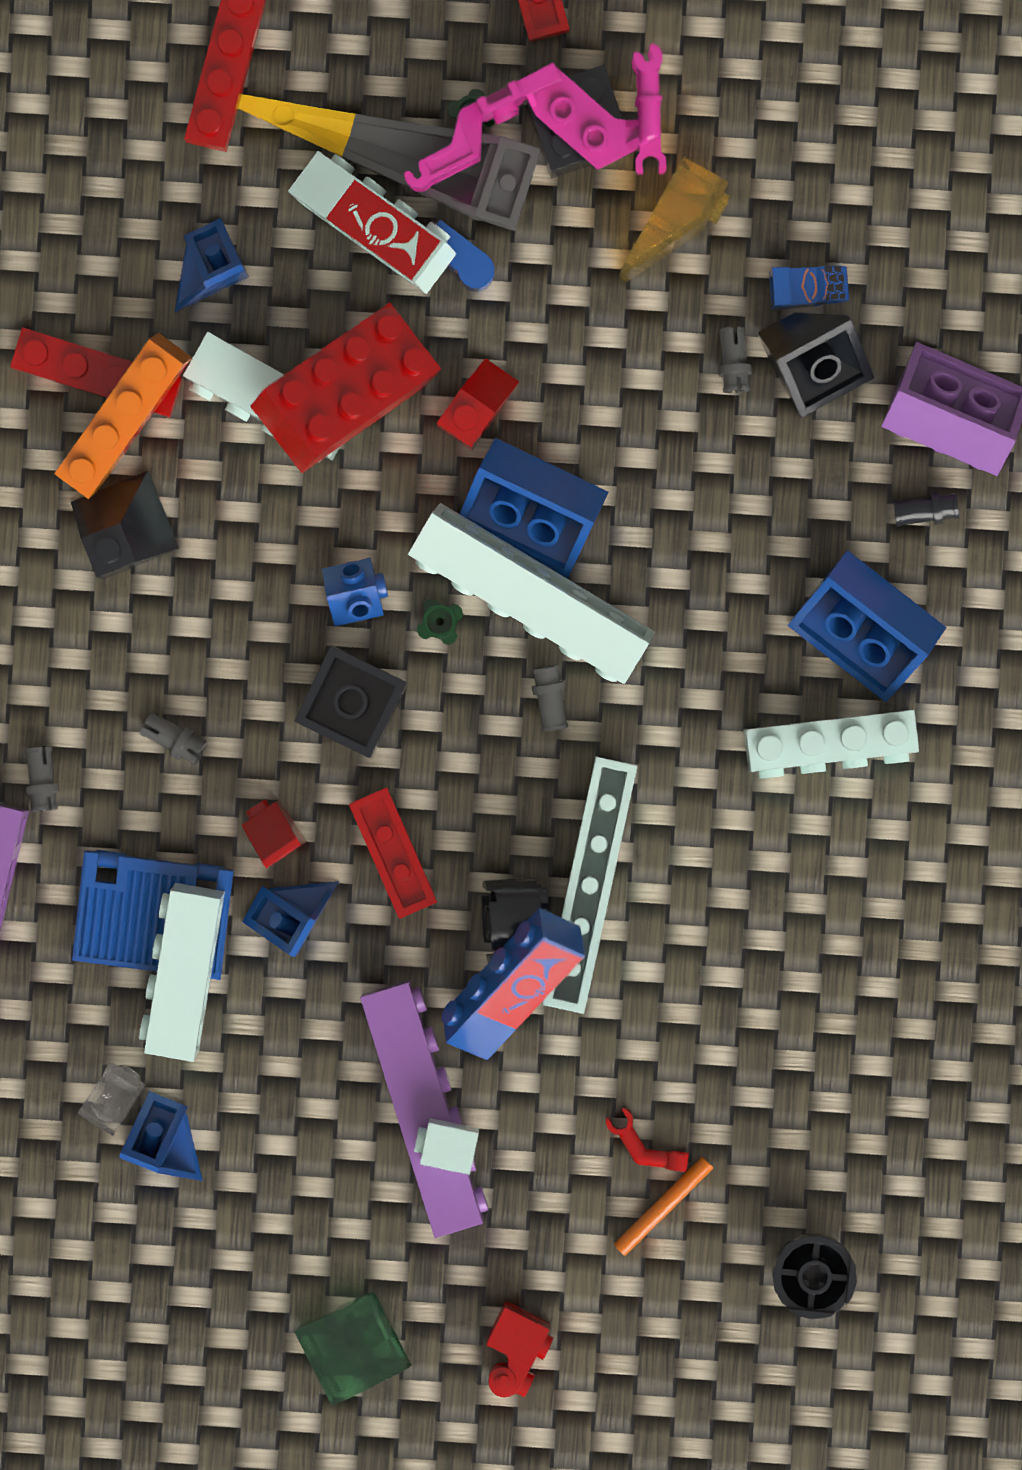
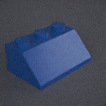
(533, 506)
(867, 626)

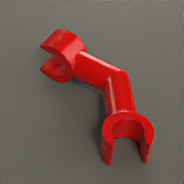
(665, 1159)

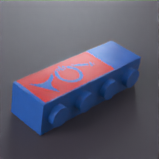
(513, 984)

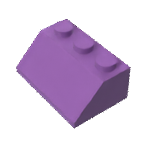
(956, 409)

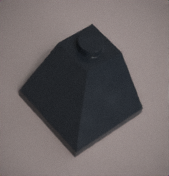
(815, 358)
(124, 526)

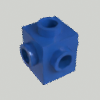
(354, 591)

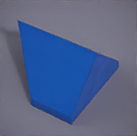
(208, 264)
(288, 913)
(162, 1139)

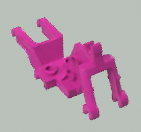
(567, 113)

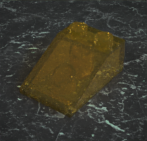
(682, 213)

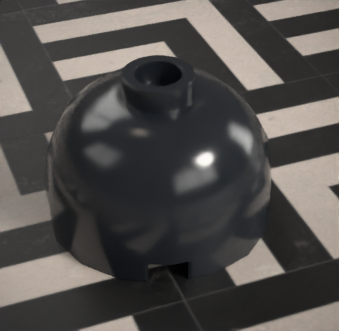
(814, 1276)

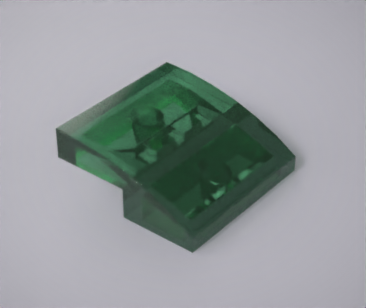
(352, 1348)

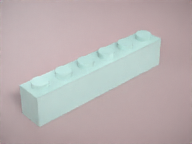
(531, 594)
(594, 872)

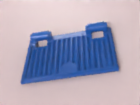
(122, 918)

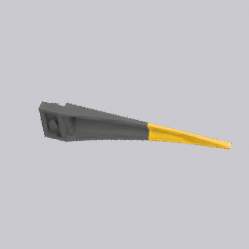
(485, 191)

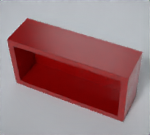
(345, 387)

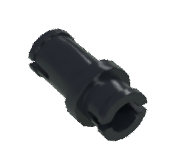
(926, 509)

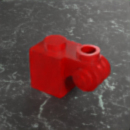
(521, 1339)

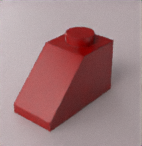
(477, 404)
(272, 832)

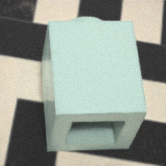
(447, 1145)

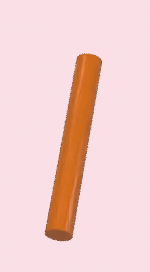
(663, 1206)

